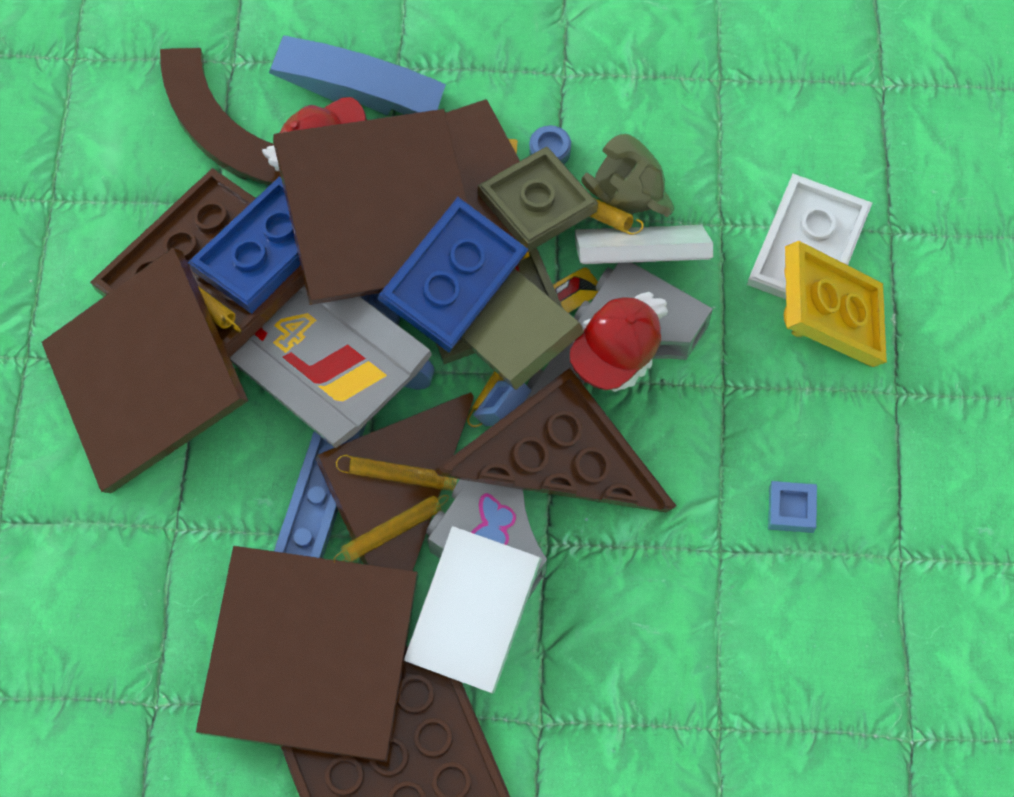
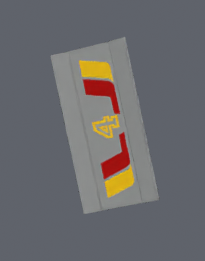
(331, 362)

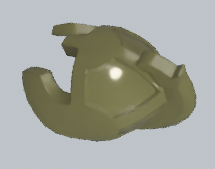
(630, 178)

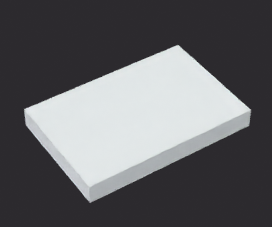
(814, 216)
(648, 245)
(473, 609)

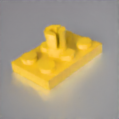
(834, 304)

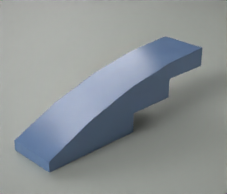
(347, 73)

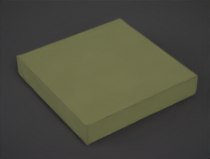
(537, 198)

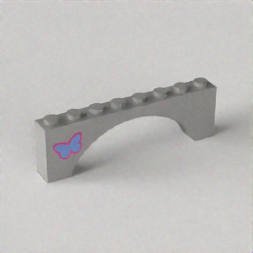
(500, 510)

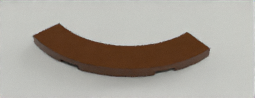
(207, 122)

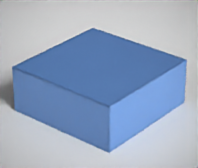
(501, 402)
(792, 507)

